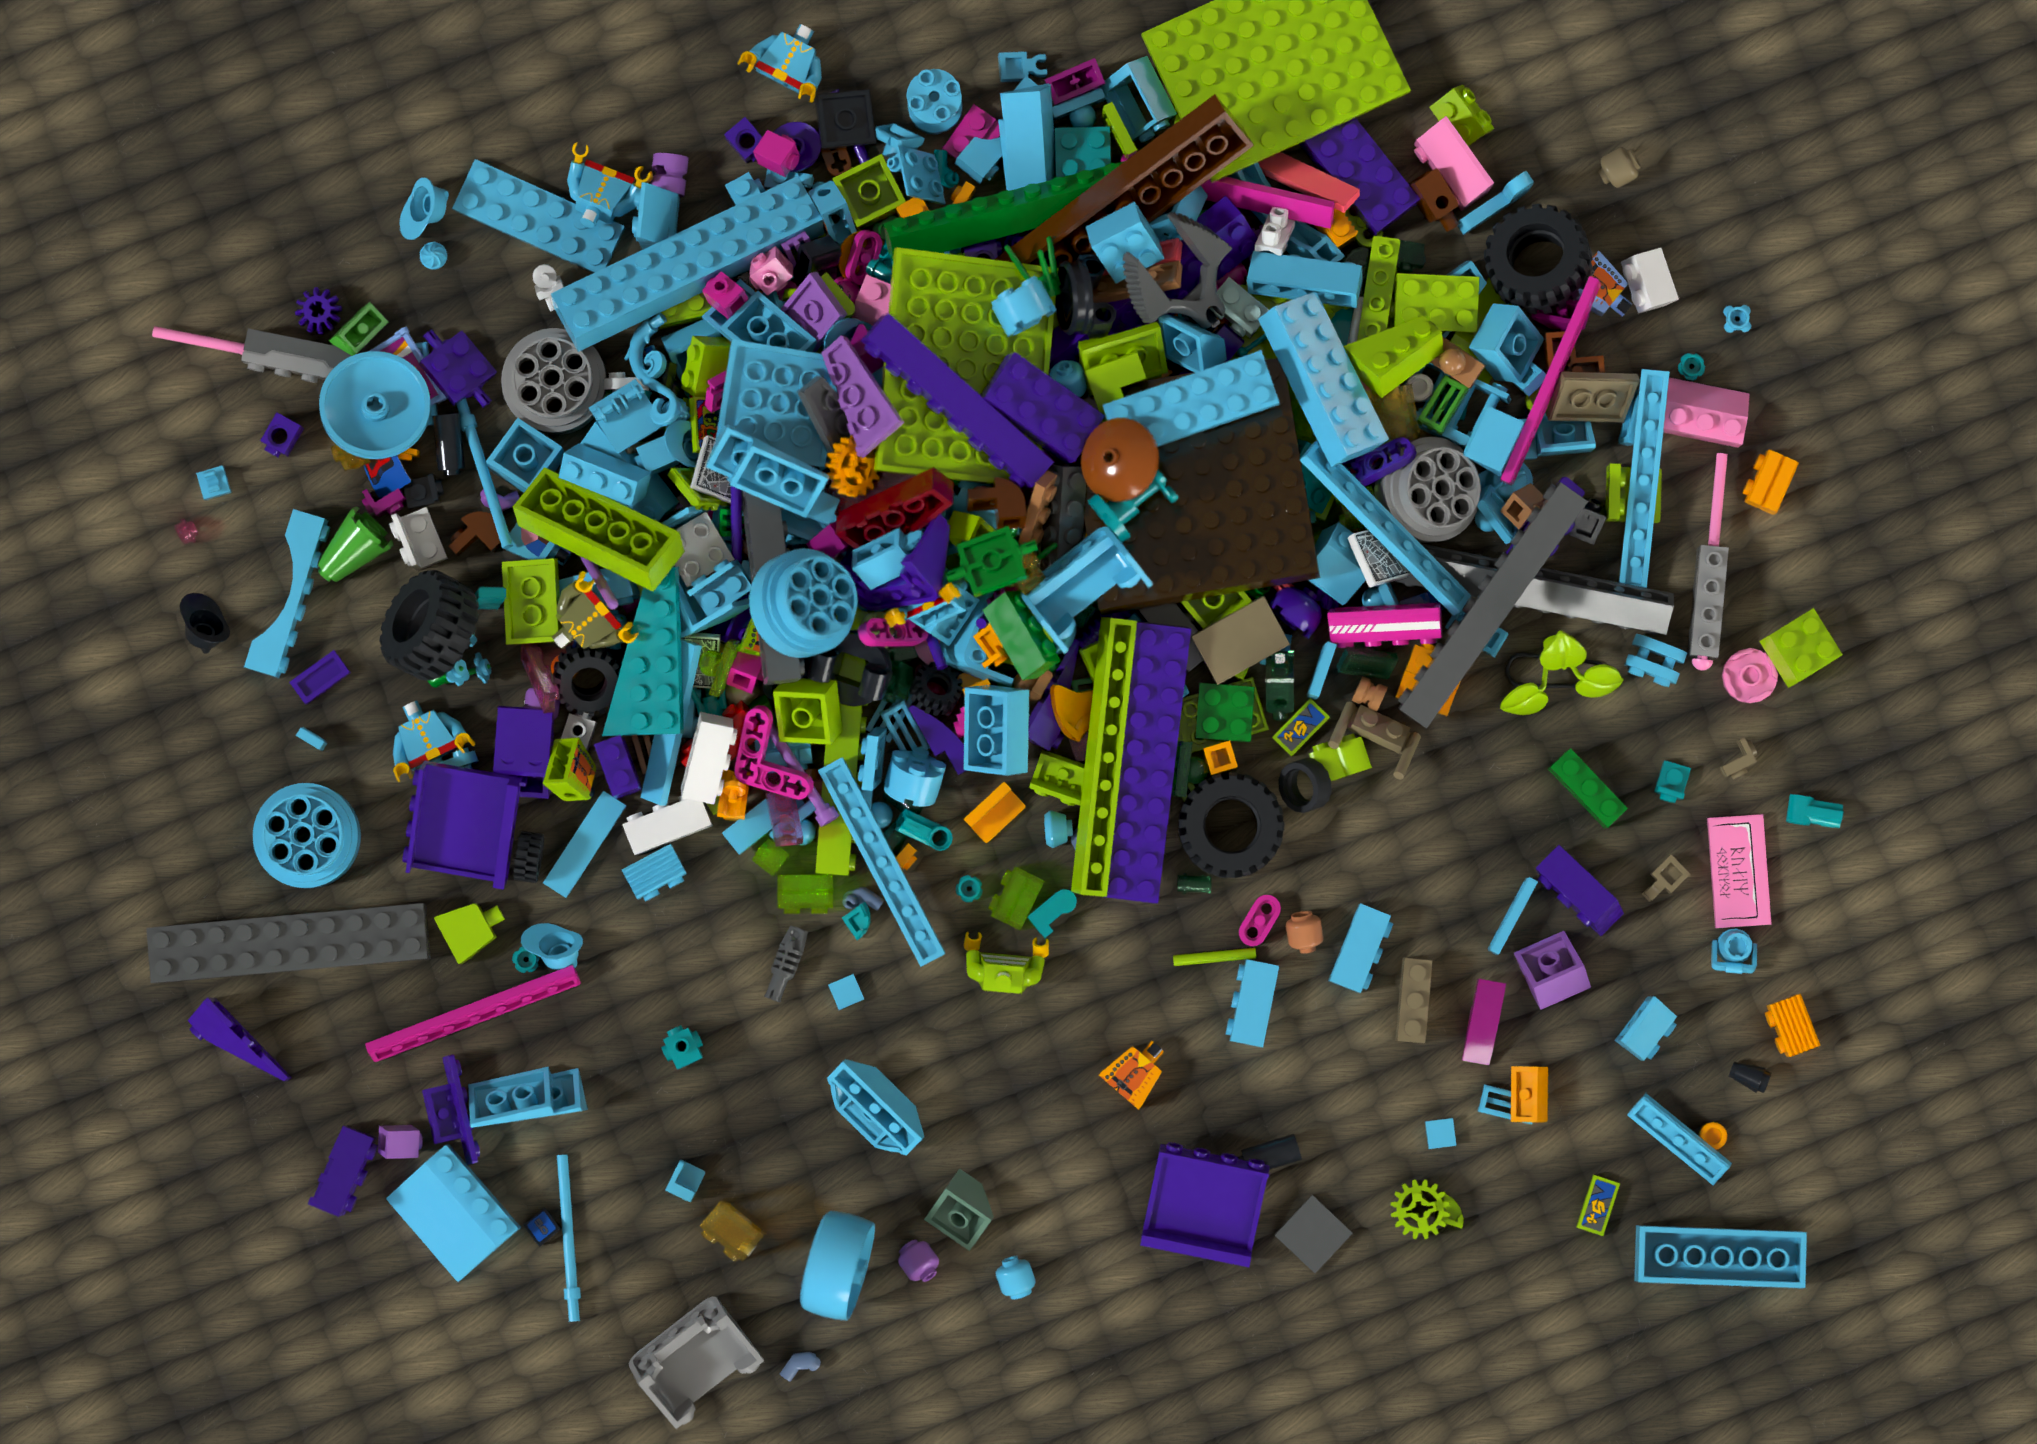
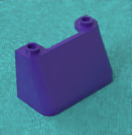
(919, 578)

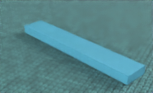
(666, 746)

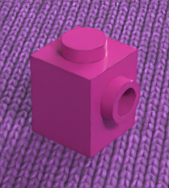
(777, 153)
(724, 295)
(745, 672)

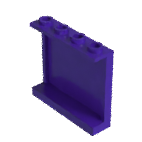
(462, 822)
(1204, 1204)

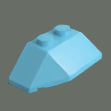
(875, 1107)

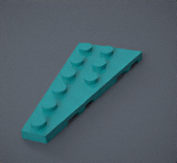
(650, 678)

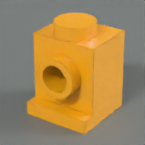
(1220, 758)

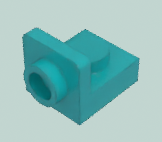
(1672, 781)

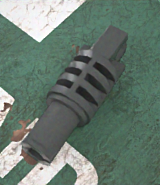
(786, 962)

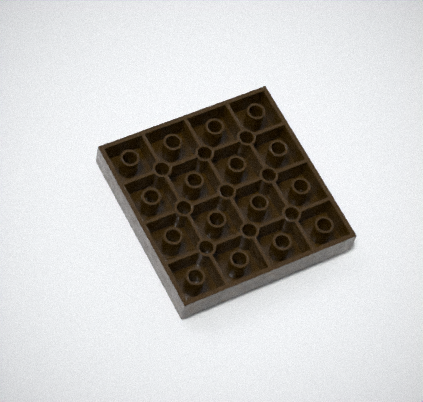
(1237, 513)

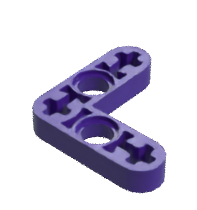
(1363, 464)

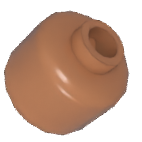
(1304, 931)

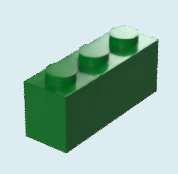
(1021, 635)
(1587, 788)

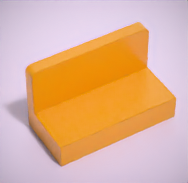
(994, 812)
(1529, 1094)

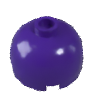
(1297, 609)

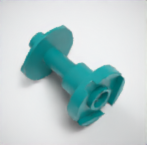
(1118, 513)

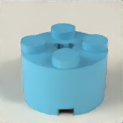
(1024, 307)
(914, 777)

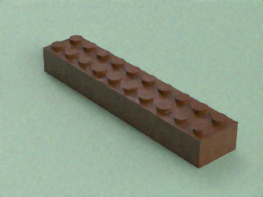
(1151, 178)

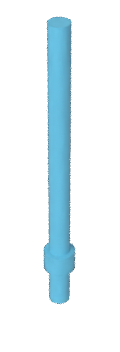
(469, 425)
(571, 1292)

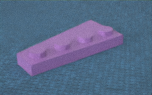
(865, 404)

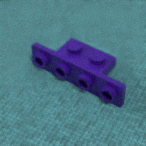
(448, 1111)

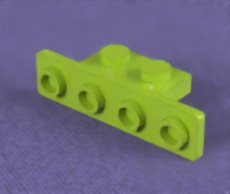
(1380, 287)

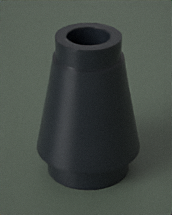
(1750, 1076)

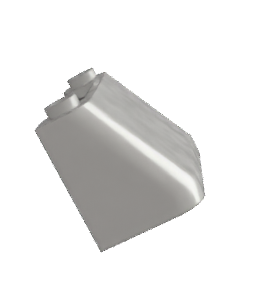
(693, 1359)

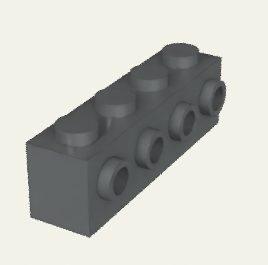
(1067, 512)

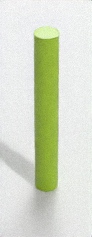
(1215, 956)

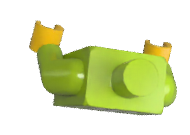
(1004, 971)

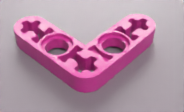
(905, 633)
(761, 768)

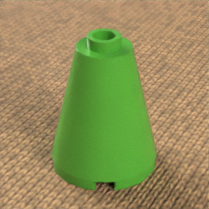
(353, 546)

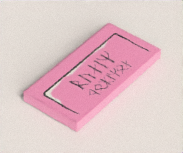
(1739, 871)

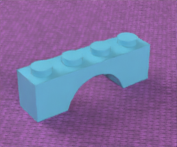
(983, 155)

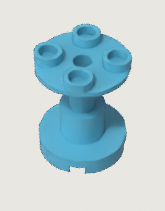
(934, 101)

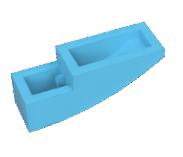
(754, 827)

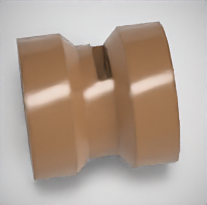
(1368, 693)

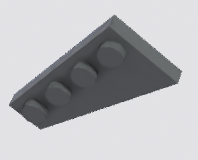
(825, 412)

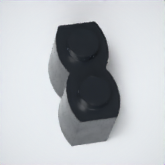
(817, 256)

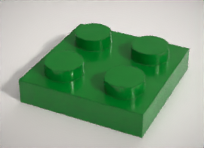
(1224, 712)

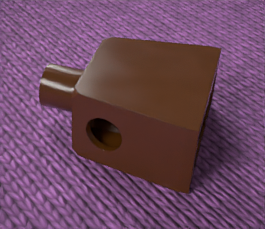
(1433, 187)

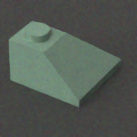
(962, 1210)

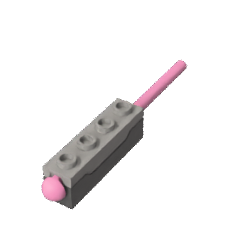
(270, 351)
(1709, 582)

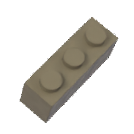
(1413, 1000)

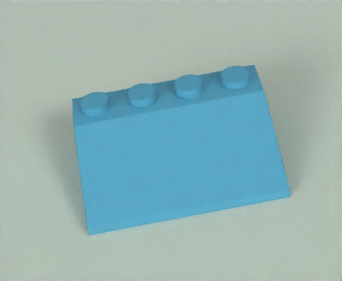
(453, 1212)

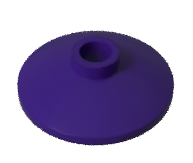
(806, 140)

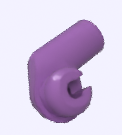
(506, 502)

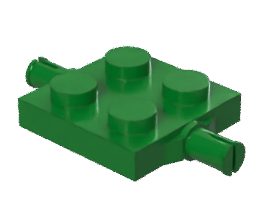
(991, 561)

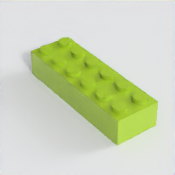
(599, 529)

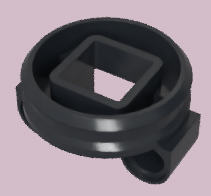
(1075, 303)
(875, 675)

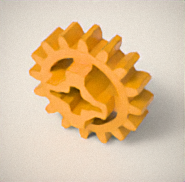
(849, 467)

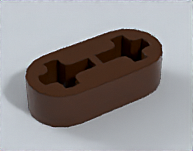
(829, 160)

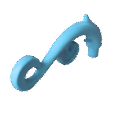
(658, 365)

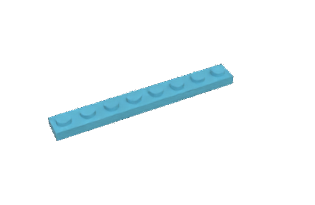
(1644, 477)
(1387, 530)
(881, 861)

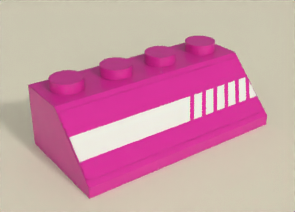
(1385, 623)

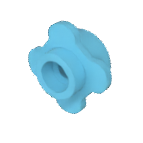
(1743, 313)

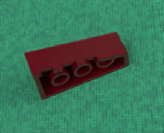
(902, 506)

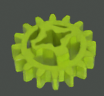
(1423, 1222)

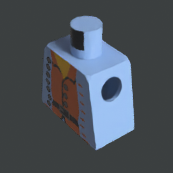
(1611, 286)

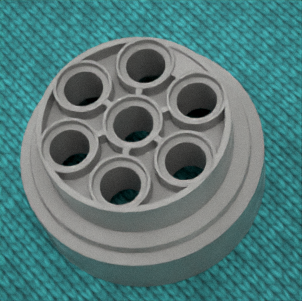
(574, 410)
(1396, 488)

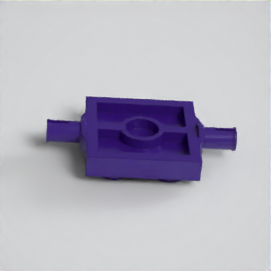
(457, 368)

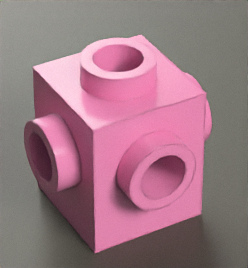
(770, 271)

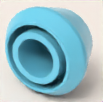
(1057, 828)

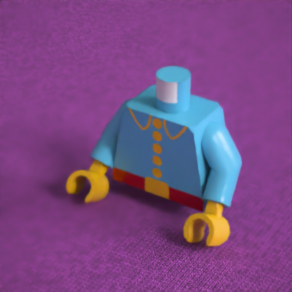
(787, 61)
(600, 190)
(948, 604)
(426, 738)

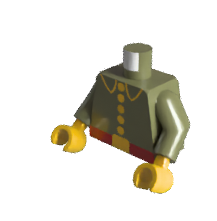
(588, 618)

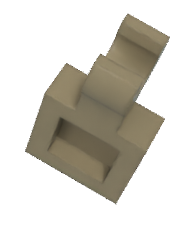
(1667, 876)

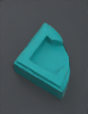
(858, 920)

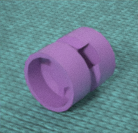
(669, 172)

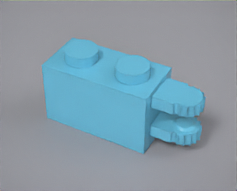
(882, 558)

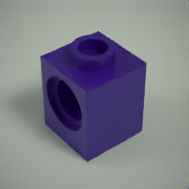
(737, 132)
(279, 423)

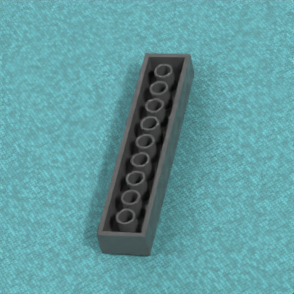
(288, 943)

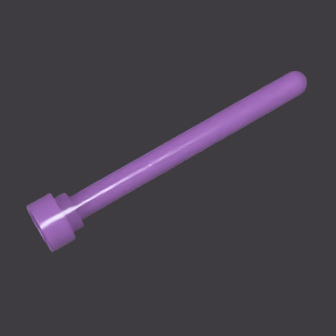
(601, 583)
(824, 812)

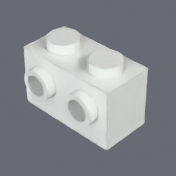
(1649, 280)

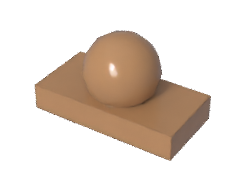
(1458, 364)
(1036, 687)

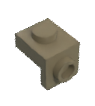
(1737, 767)

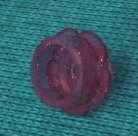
(186, 531)

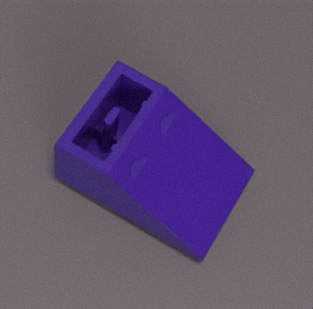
(524, 747)

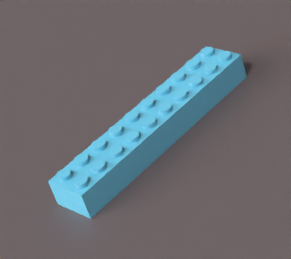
(684, 264)

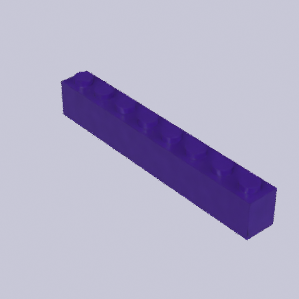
(956, 401)

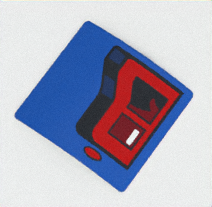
(386, 475)

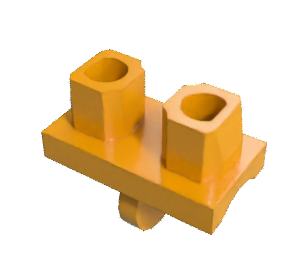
(733, 797)

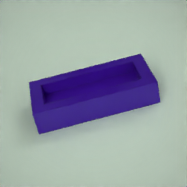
(320, 677)

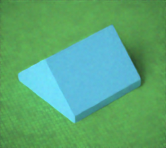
(1564, 437)
(1493, 440)

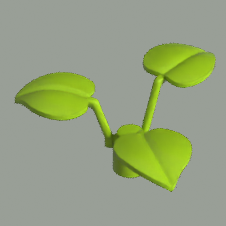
(1558, 653)

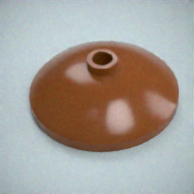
(1133, 461)

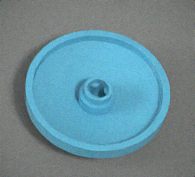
(374, 405)

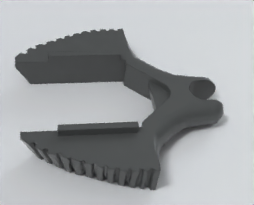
(1152, 301)

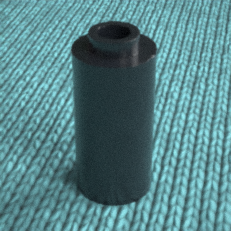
(448, 443)
(1274, 1152)

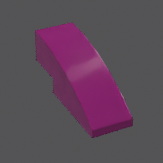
(1483, 1021)

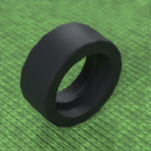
(1319, 778)

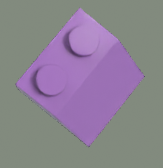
(1552, 970)

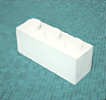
(708, 758)
(666, 824)

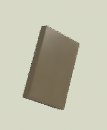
(1592, 397)
(1240, 640)

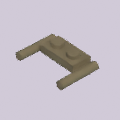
(1379, 730)

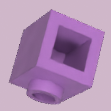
(399, 1141)

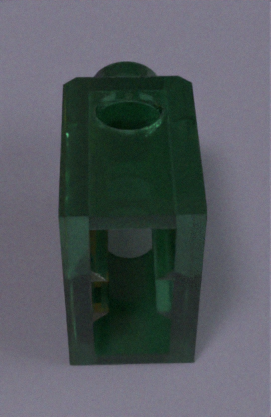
(1280, 688)

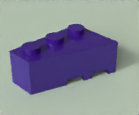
(1579, 890)
(344, 1171)

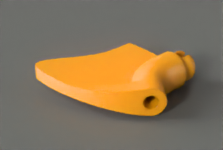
(1071, 710)

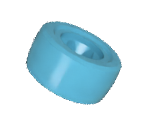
(837, 1265)

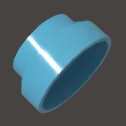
(774, 593)
(327, 866)

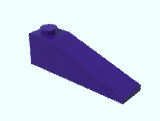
(1042, 723)
(221, 1028)

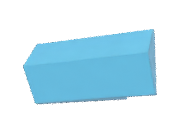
(1027, 136)
(761, 323)
(766, 471)
(525, 1096)

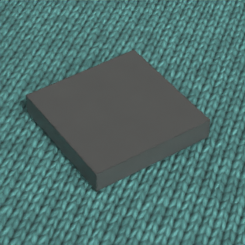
(1313, 1234)

